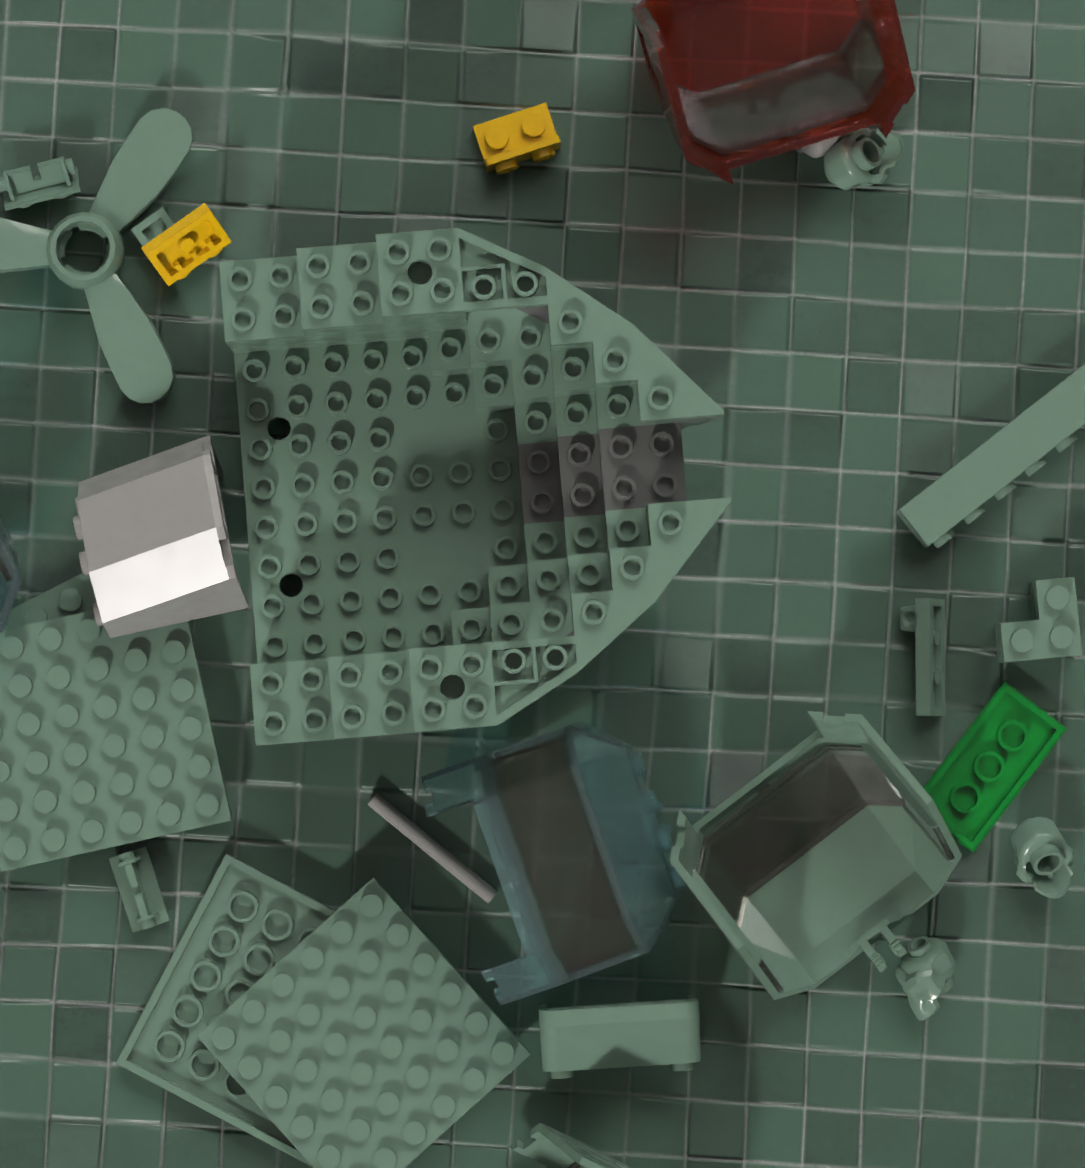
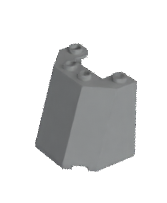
(158, 541)

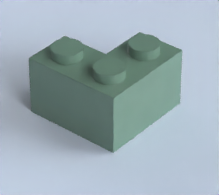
(1051, 632)

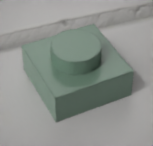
(152, 226)

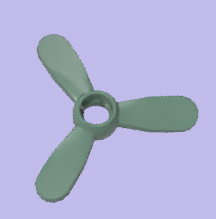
(130, 186)

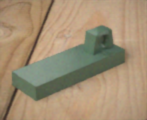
(928, 623)

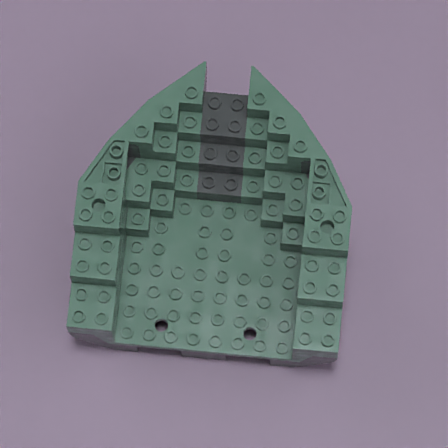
(461, 486)

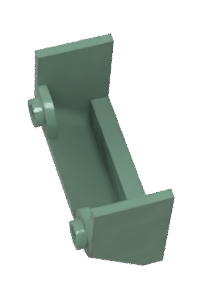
(620, 1036)

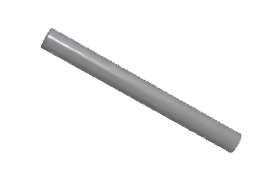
(432, 848)

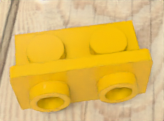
(517, 138)
(186, 244)

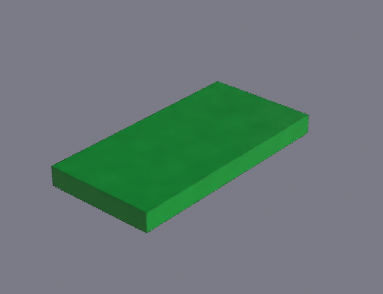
(991, 764)

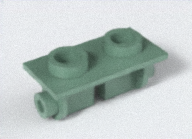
(56, 180)
(139, 889)

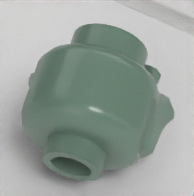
(862, 158)
(1043, 856)
(926, 974)

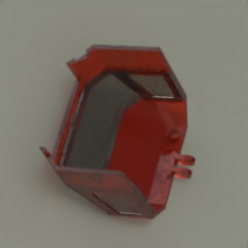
(771, 73)

